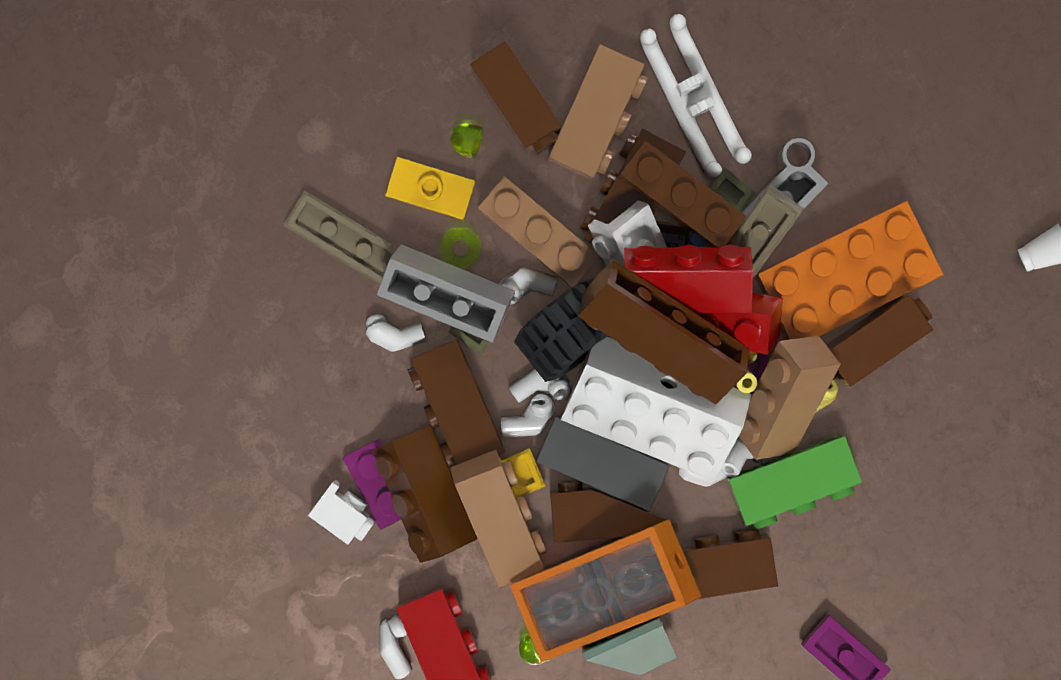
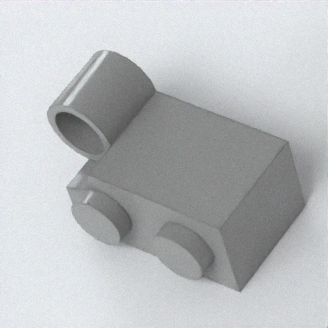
(797, 183)

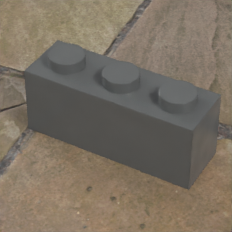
(602, 463)

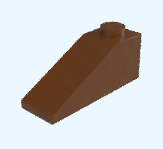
(593, 515)

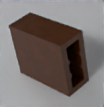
(516, 99)
(879, 338)

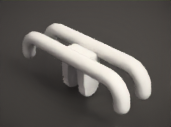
(693, 96)

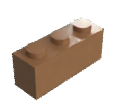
(598, 113)
(538, 232)
(788, 396)
(499, 517)

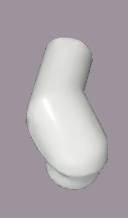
(533, 382)
(389, 647)

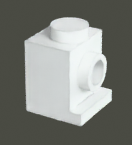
(342, 514)

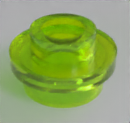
(455, 235)

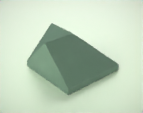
(633, 649)

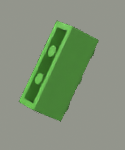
(794, 482)

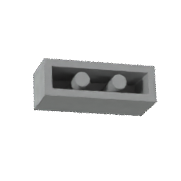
(445, 293)

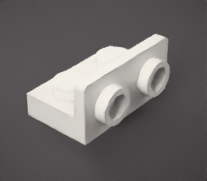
(629, 230)

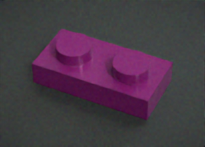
(371, 484)
(843, 652)

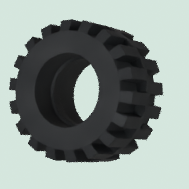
(557, 337)

